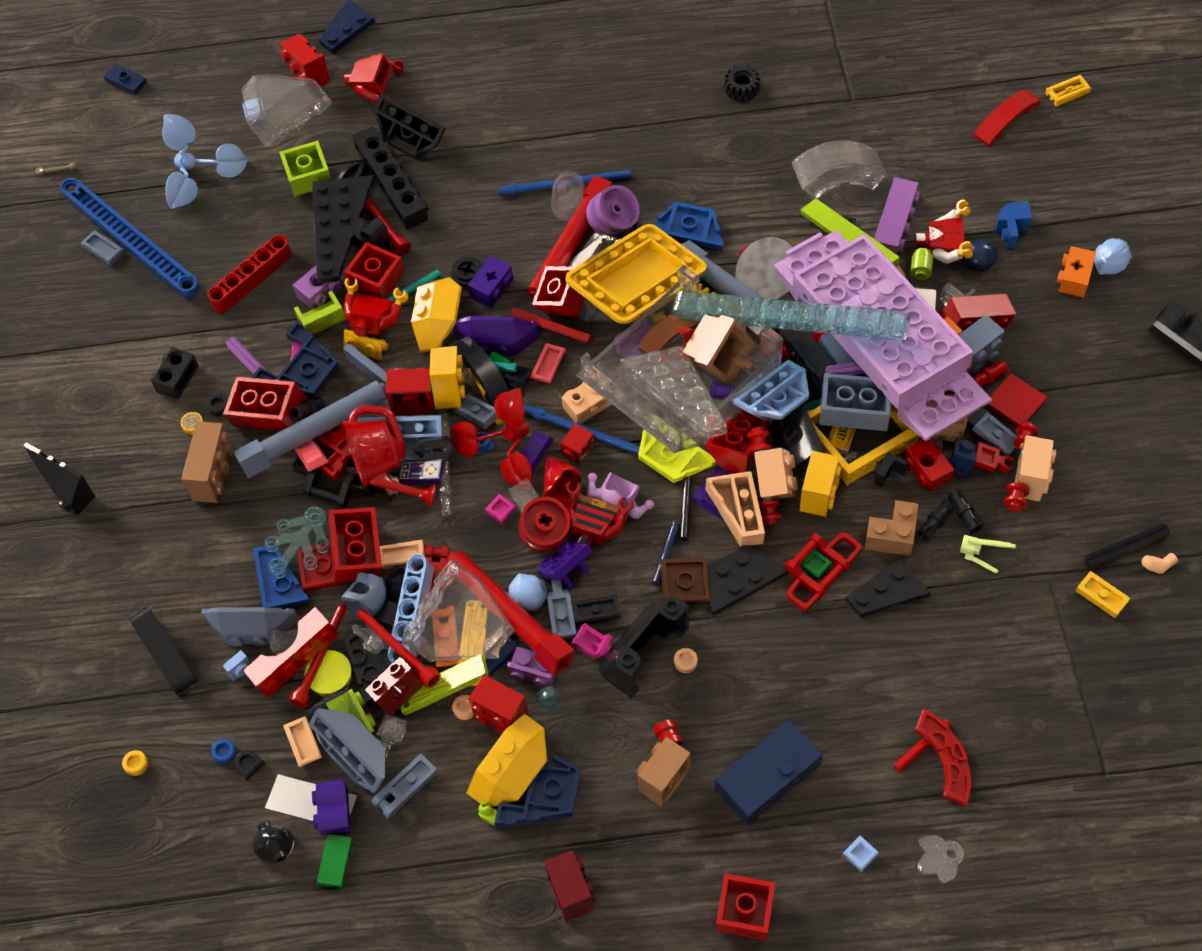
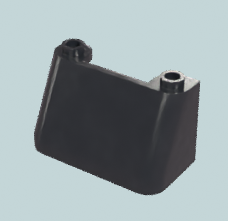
(623, 659)

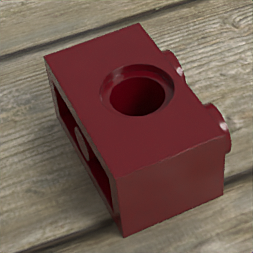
(394, 686)

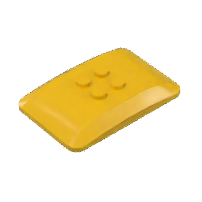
(633, 273)

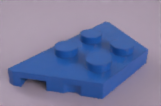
(691, 223)

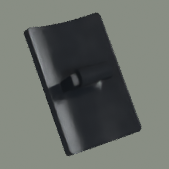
(796, 435)

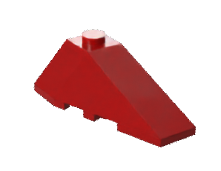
(732, 449)

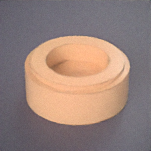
(685, 660)
(462, 708)

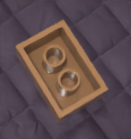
(207, 462)

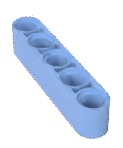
(411, 600)

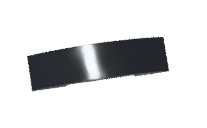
(482, 368)

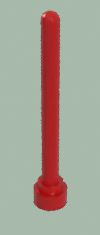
(400, 244)
(427, 675)
(300, 696)

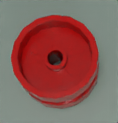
(546, 511)

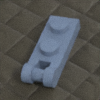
(404, 786)

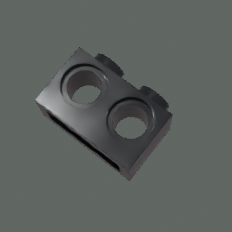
(174, 372)

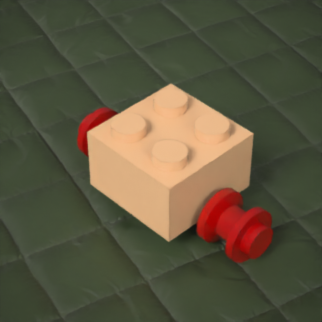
(1033, 467)
(773, 473)

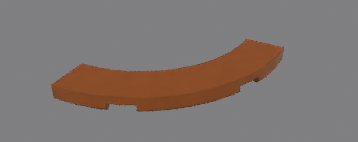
(664, 332)

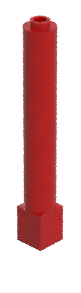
(572, 234)
(549, 649)

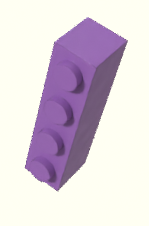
(897, 213)

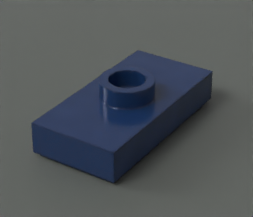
(125, 79)

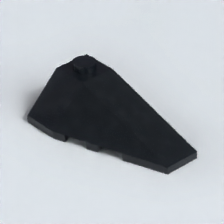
(64, 481)

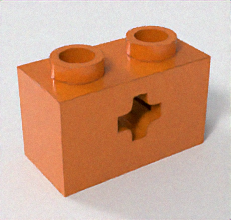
(1077, 271)

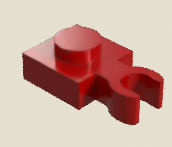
(989, 458)

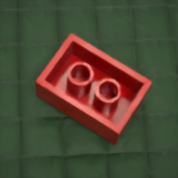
(262, 403)
(354, 543)

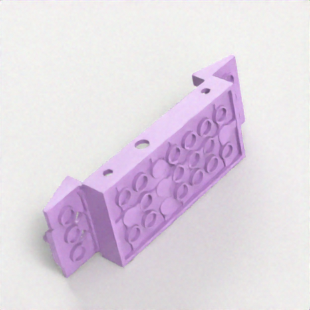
(905, 370)

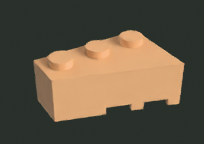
(738, 506)

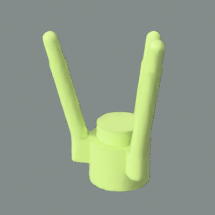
(972, 546)

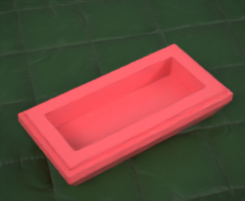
(548, 363)
(311, 455)

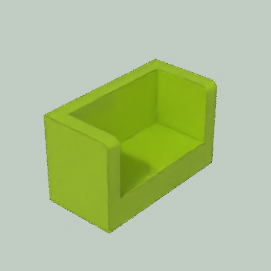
(322, 316)

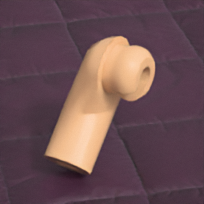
(1159, 565)

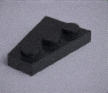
(366, 664)

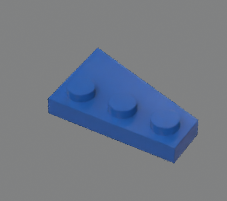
(277, 592)

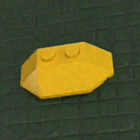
(435, 312)
(510, 764)

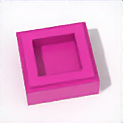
(500, 509)

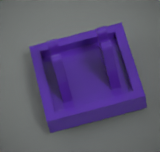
(568, 556)

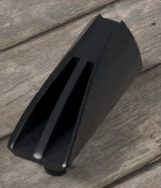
(1180, 331)

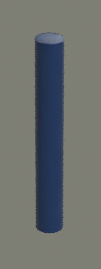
(667, 549)

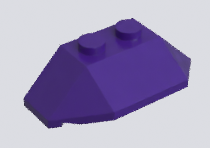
(498, 334)

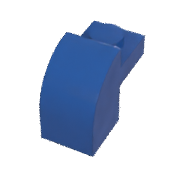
(1011, 219)

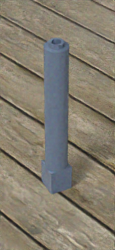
(718, 277)
(257, 456)

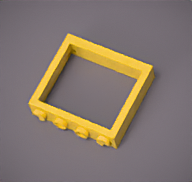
(867, 463)

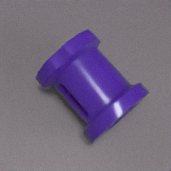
(720, 391)

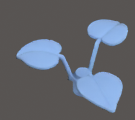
(176, 134)

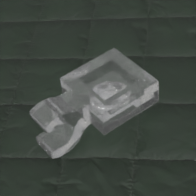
(391, 732)

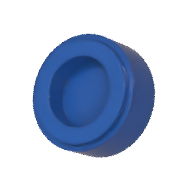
(223, 751)

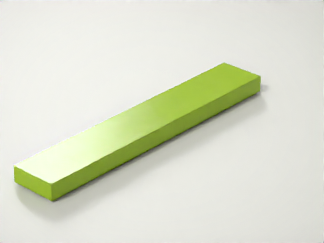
(830, 221)

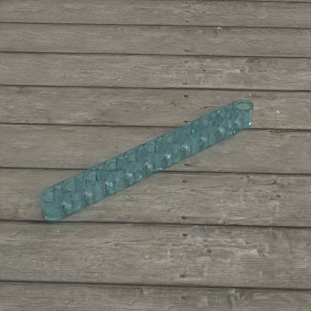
(794, 315)

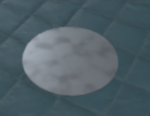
(757, 269)

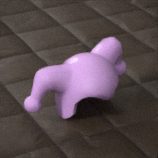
(614, 489)

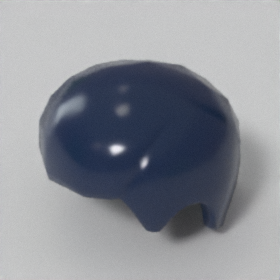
(983, 255)

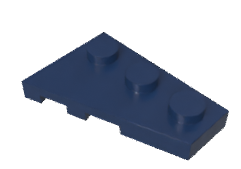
(346, 26)

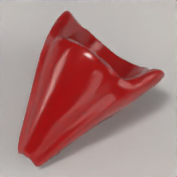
(556, 478)

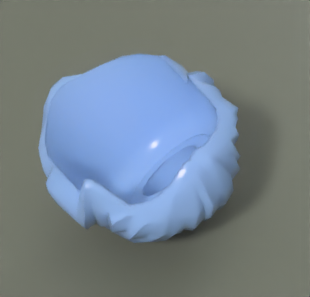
(1112, 256)
(528, 592)

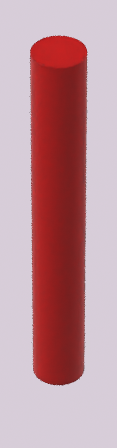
(914, 752)

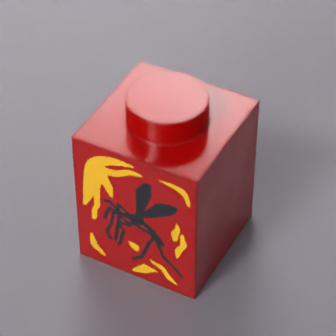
(577, 444)

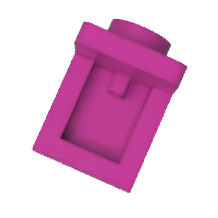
(592, 642)

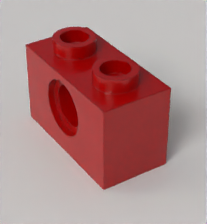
(926, 452)

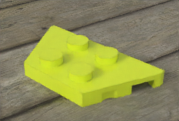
(670, 464)

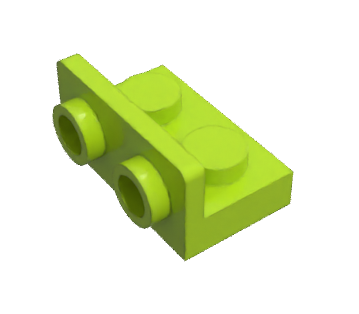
(351, 704)

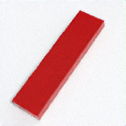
(553, 325)

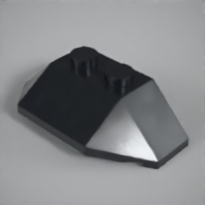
(406, 127)

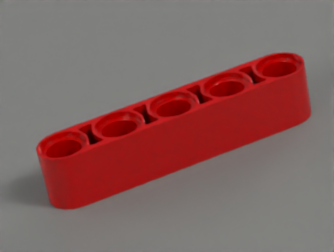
(249, 274)

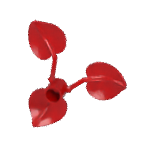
(508, 408)

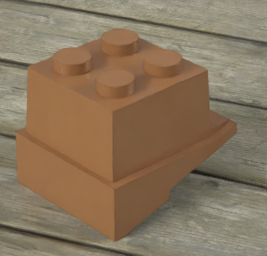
(720, 347)

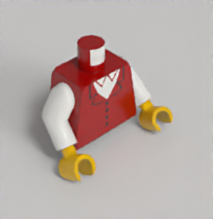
(946, 236)

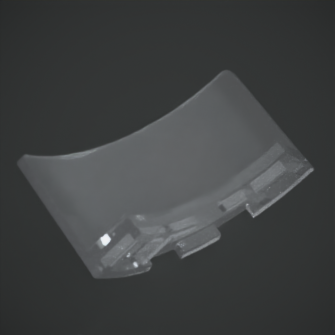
(837, 163)

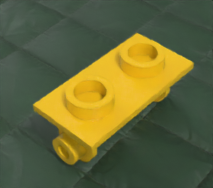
(367, 346)

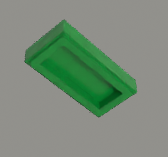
(334, 861)

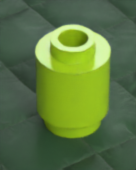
(921, 264)

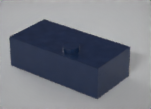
(768, 772)

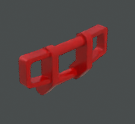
(841, 564)

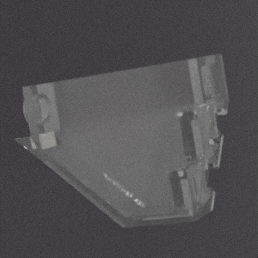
(281, 105)
(457, 619)

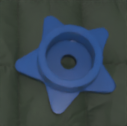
(487, 445)

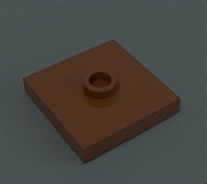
(685, 580)

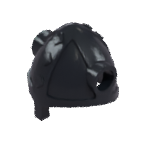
(273, 843)

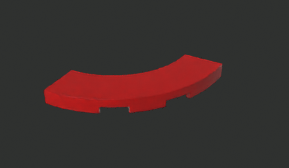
(951, 754)

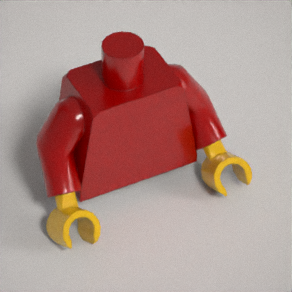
(371, 313)

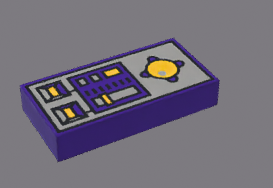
(421, 471)

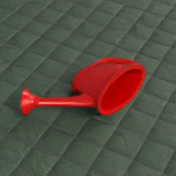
(379, 452)

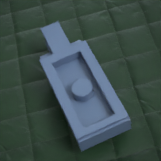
(561, 611)

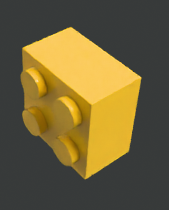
(447, 377)
(820, 484)

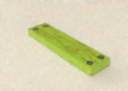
(450, 682)

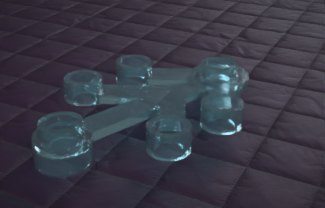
(297, 540)

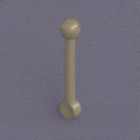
(40, 171)

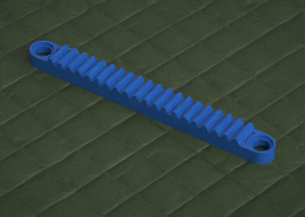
(130, 237)

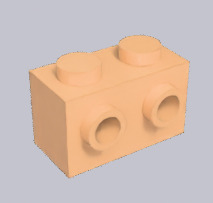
(583, 403)

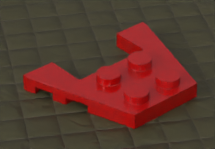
(336, 442)

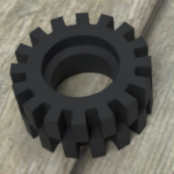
(742, 74)

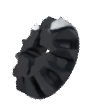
(463, 265)

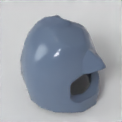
(365, 593)

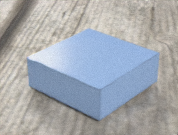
(860, 853)

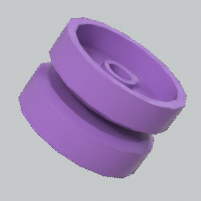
(613, 211)

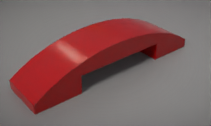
(1004, 115)

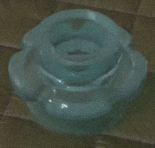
(548, 696)

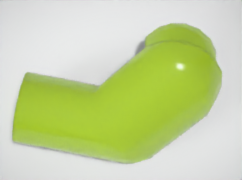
(487, 813)

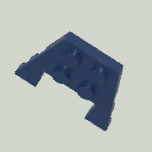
(310, 365)
(548, 798)

